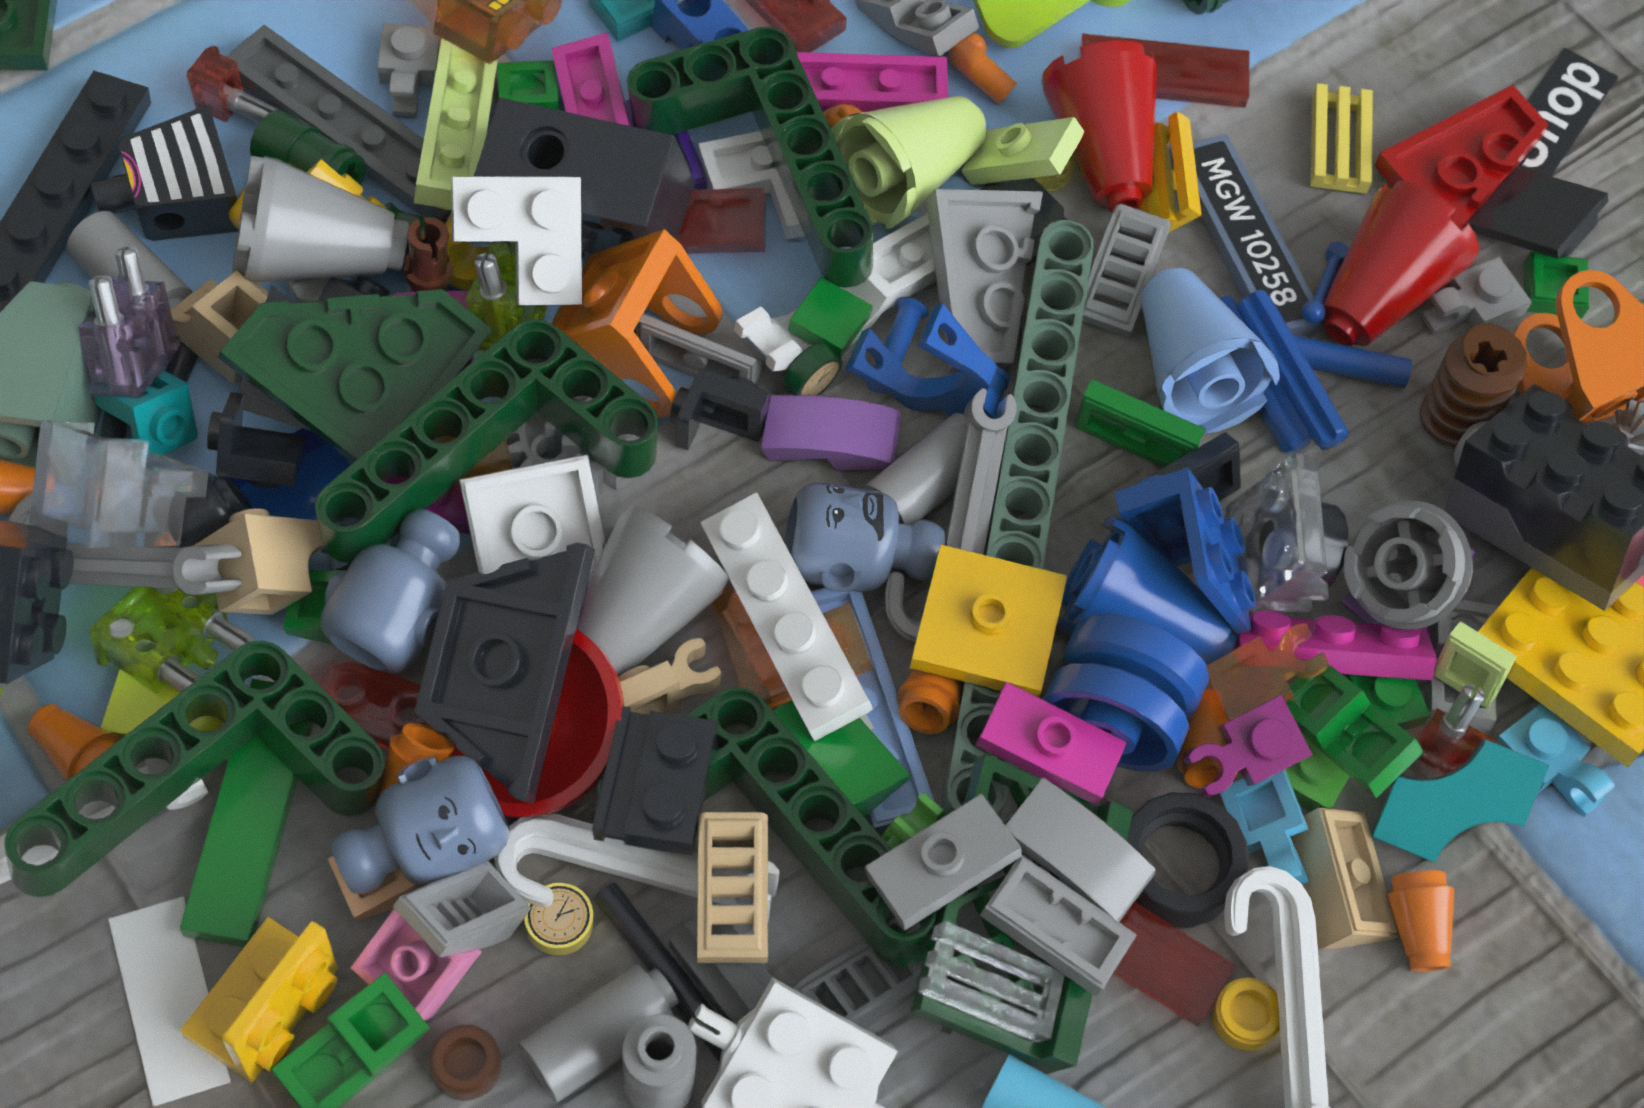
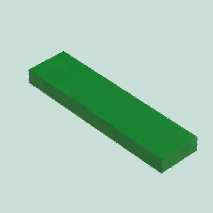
(241, 843)

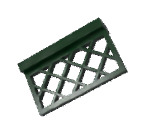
(1074, 1002)

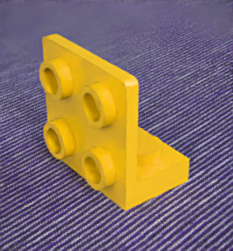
(263, 997)

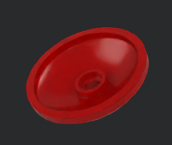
(579, 737)

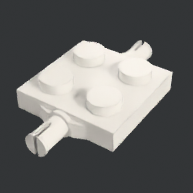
(792, 1055)

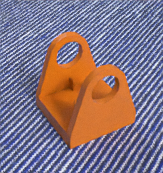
(614, 296)
(1601, 363)

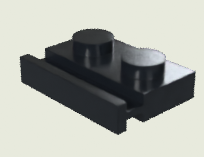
(655, 781)

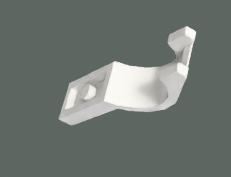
(900, 269)

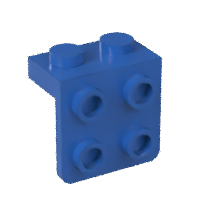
(1190, 527)

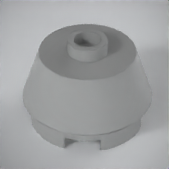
(1409, 565)

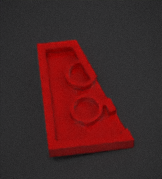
(1467, 152)

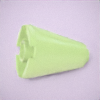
(907, 152)

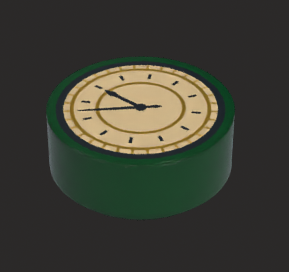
(812, 371)

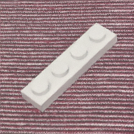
(786, 617)

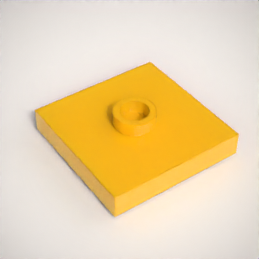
(988, 621)

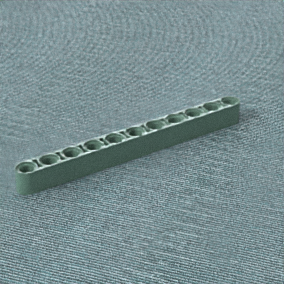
(1033, 437)

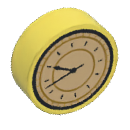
(562, 925)

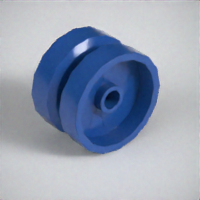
(1132, 685)

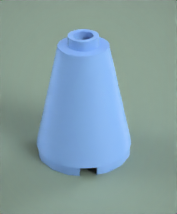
(1203, 354)

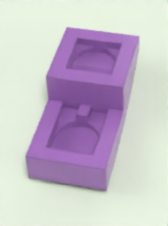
(831, 428)

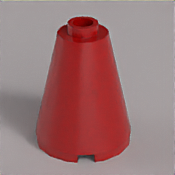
(1115, 104)
(1396, 263)

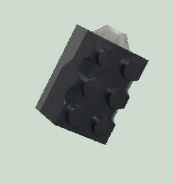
(1554, 494)

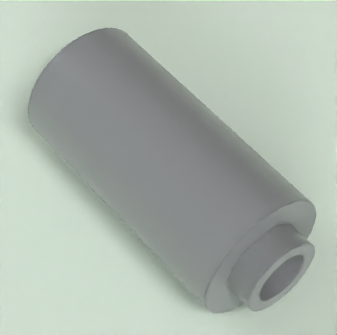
(94, 249)
(926, 472)
(593, 1031)
(659, 1063)

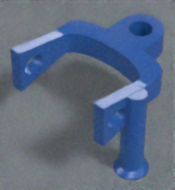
(947, 392)

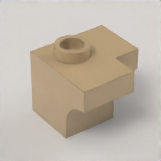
(214, 315)
(271, 561)

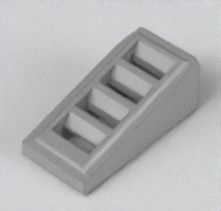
(1136, 237)
(464, 911)

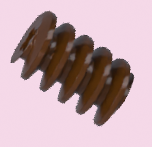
(1473, 382)

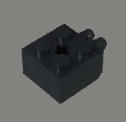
(31, 582)

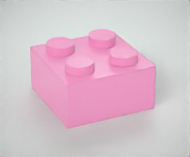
(412, 965)

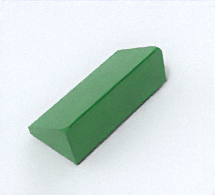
(851, 759)

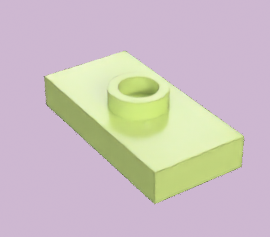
(1024, 151)

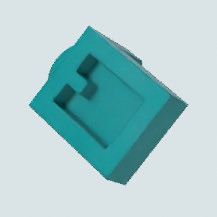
(159, 416)

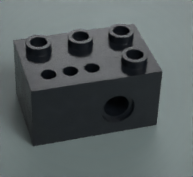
(629, 175)

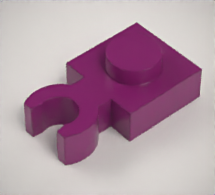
(1256, 744)

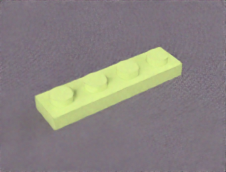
(454, 123)

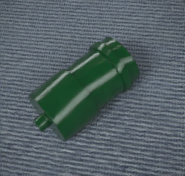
(302, 146)

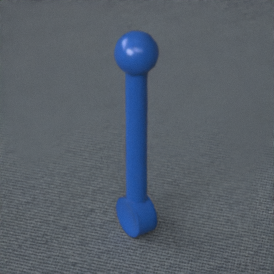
(1314, 310)

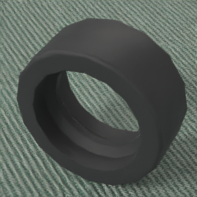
(1217, 828)

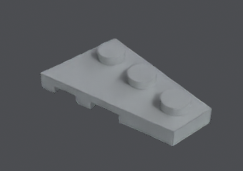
(981, 262)

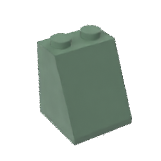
(42, 365)

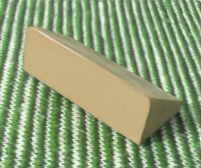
(1344, 880)

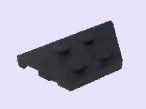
(504, 661)

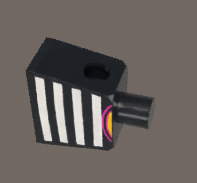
(173, 179)

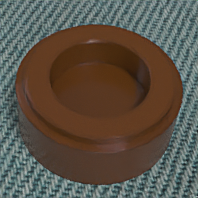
(465, 1062)

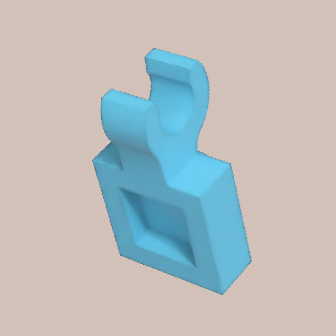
(1554, 742)
(1268, 819)

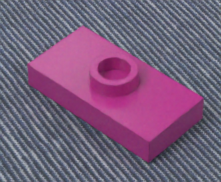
(1051, 743)

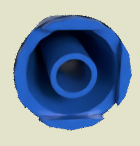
(1139, 582)

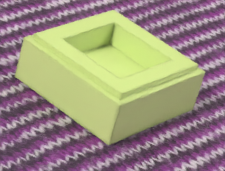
(1475, 661)

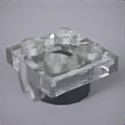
(1289, 537)

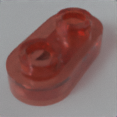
(378, 701)

